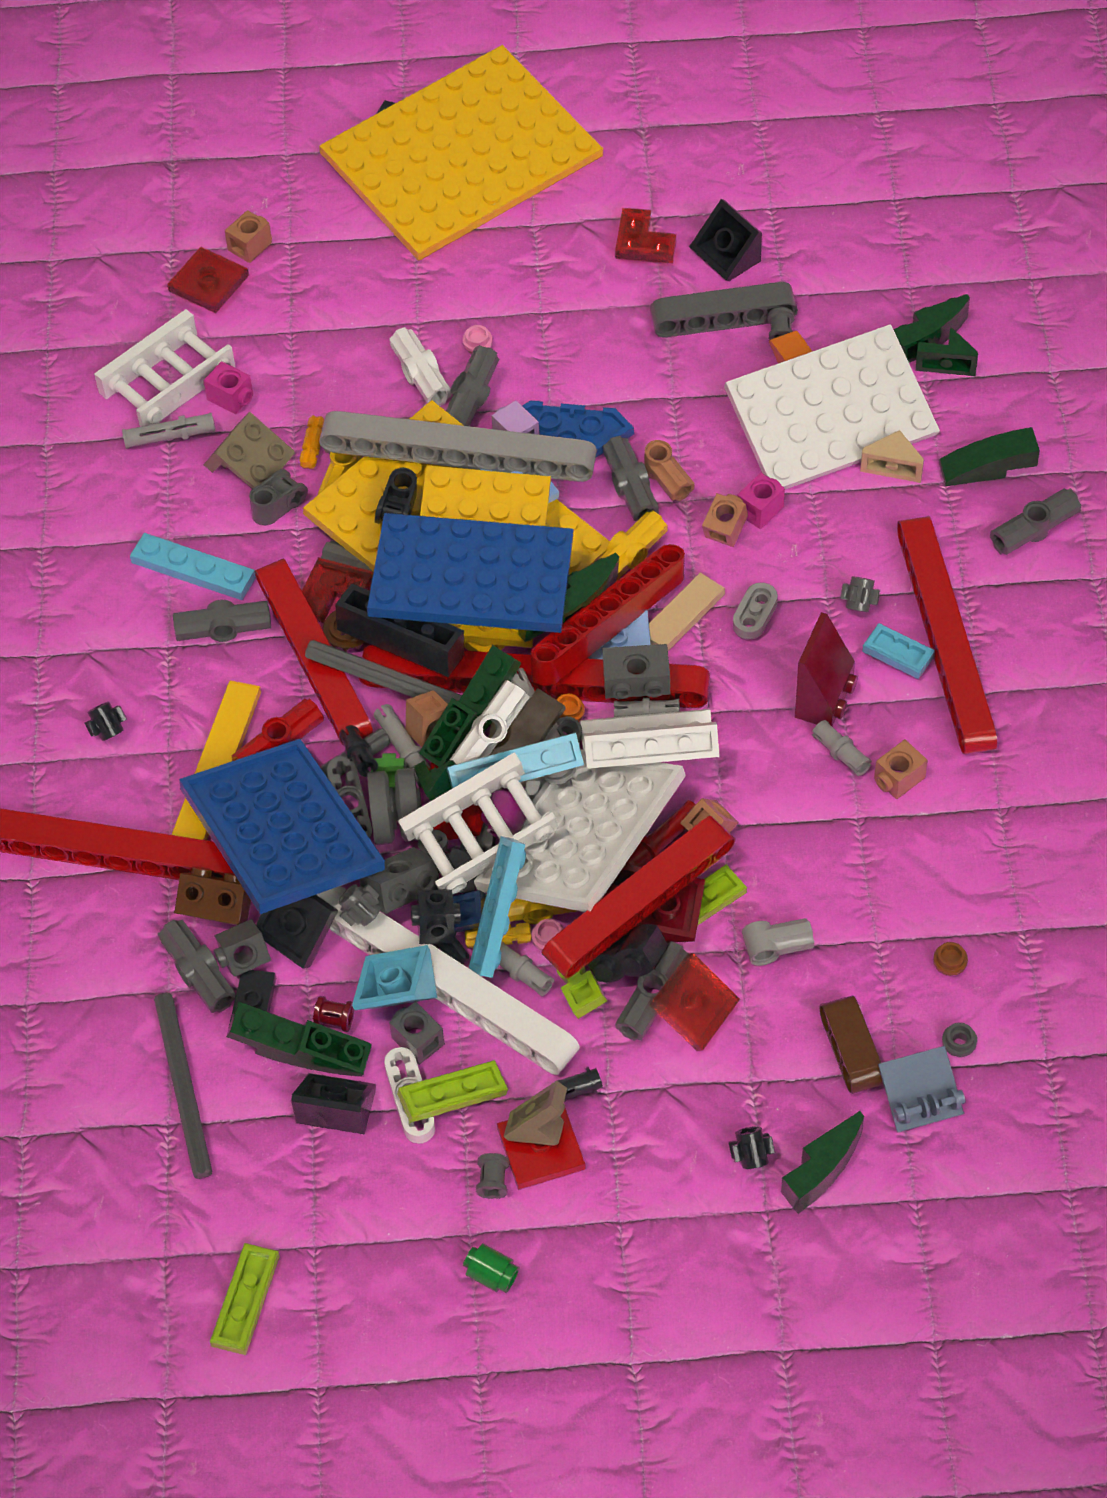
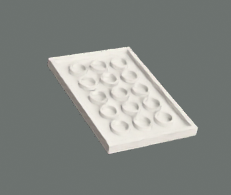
(829, 405)
(600, 825)

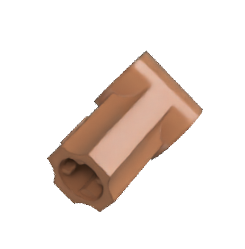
(666, 470)

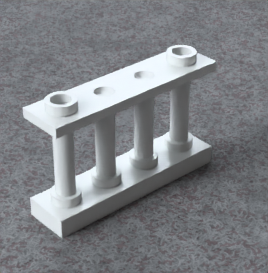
(150, 351)
(649, 738)
(478, 792)

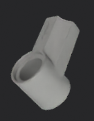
(768, 941)

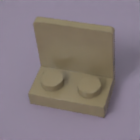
(251, 452)

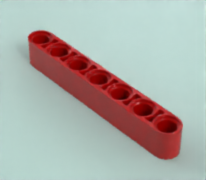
(607, 615)
(301, 627)
(638, 897)

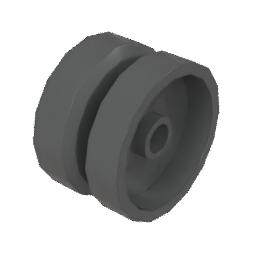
(391, 805)

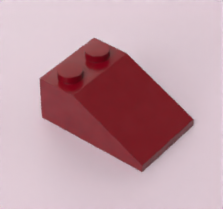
(824, 675)
(678, 915)

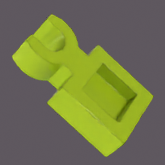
(582, 992)

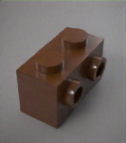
(212, 897)

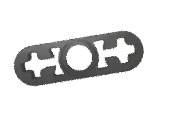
(352, 788)

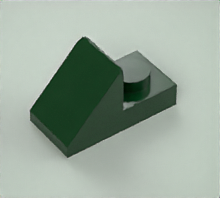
(954, 358)
(434, 781)

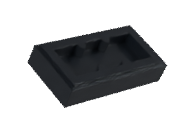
(256, 989)

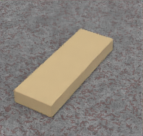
(685, 611)

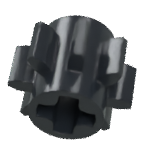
(105, 721)
(751, 1147)

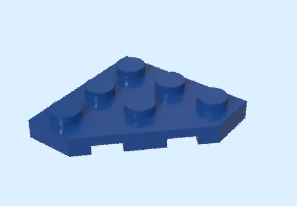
(579, 423)

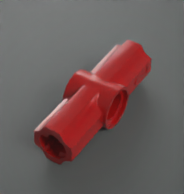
(289, 727)

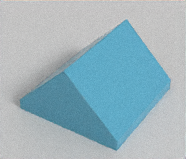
(395, 979)

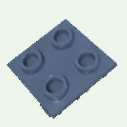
(921, 1089)

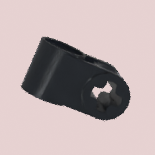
(396, 499)

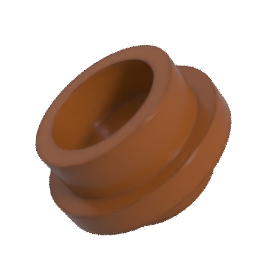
(950, 959)

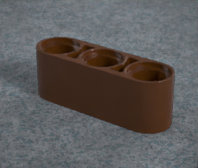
(851, 1044)

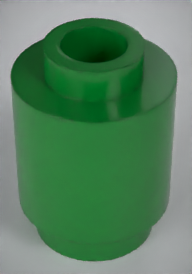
(491, 1268)

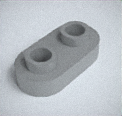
(753, 613)

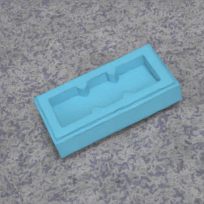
(898, 651)

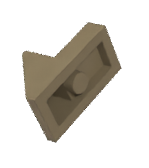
(538, 1117)

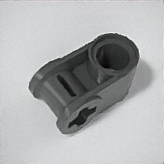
(276, 497)

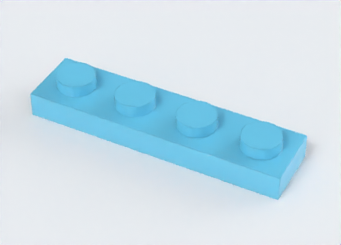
(193, 566)
(536, 759)
(494, 917)

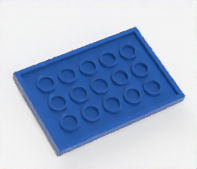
(471, 573)
(281, 825)

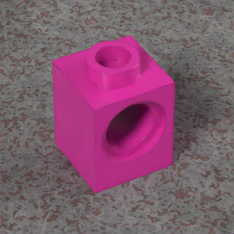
(228, 387)
(763, 499)

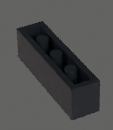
(422, 642)

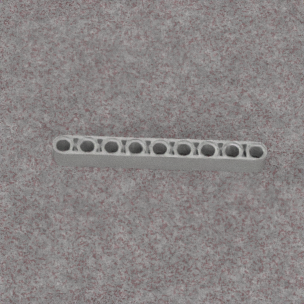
(457, 446)

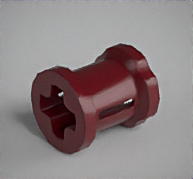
(324, 1009)

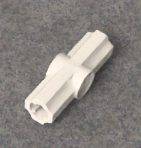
(419, 366)
(502, 711)

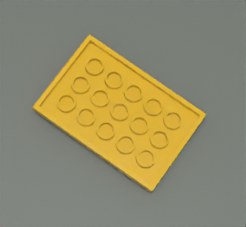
(489, 498)

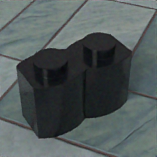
(631, 955)

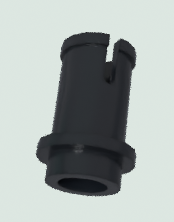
(582, 1083)

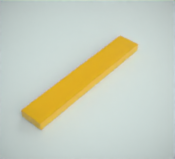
(223, 741)

